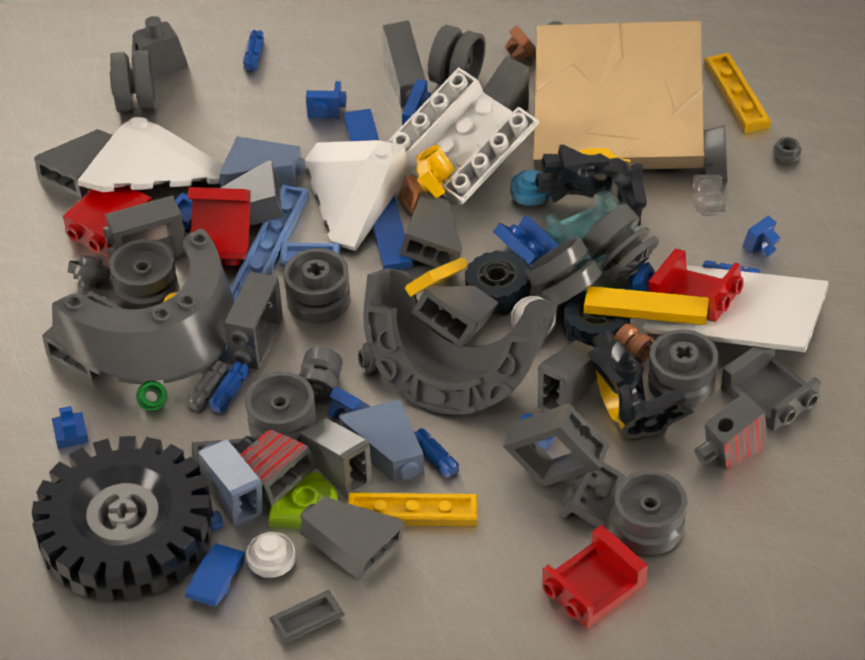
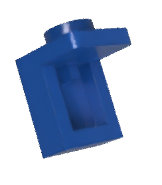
(326, 103)

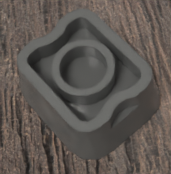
(715, 151)

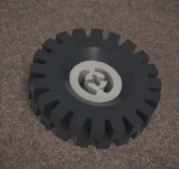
(117, 487)

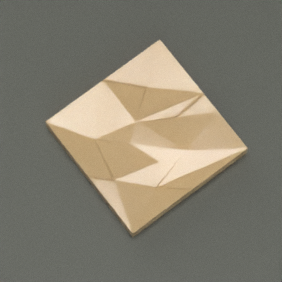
(621, 91)

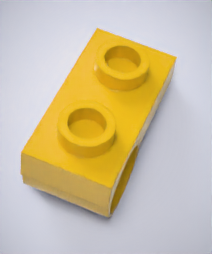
(433, 169)

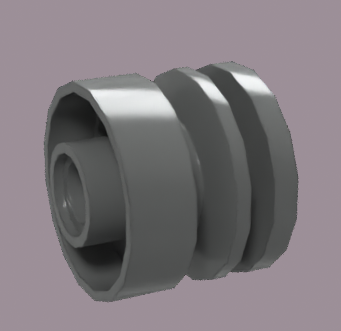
(616, 239)

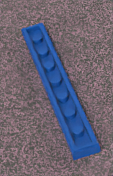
(388, 227)

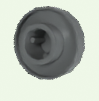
(88, 271)

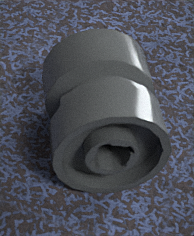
(322, 370)

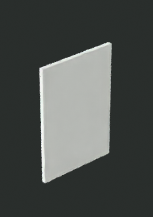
(766, 313)

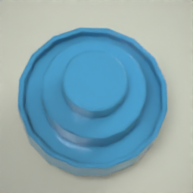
(524, 189)

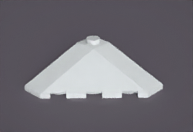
(145, 156)
(355, 185)

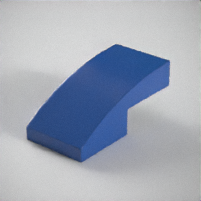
(214, 574)

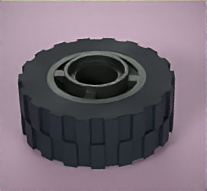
(500, 277)
(586, 326)

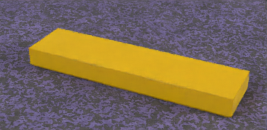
(737, 93)
(436, 276)
(646, 305)
(422, 508)

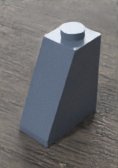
(250, 153)
(390, 437)
(231, 481)

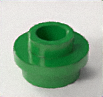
(158, 389)

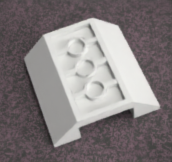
(470, 131)

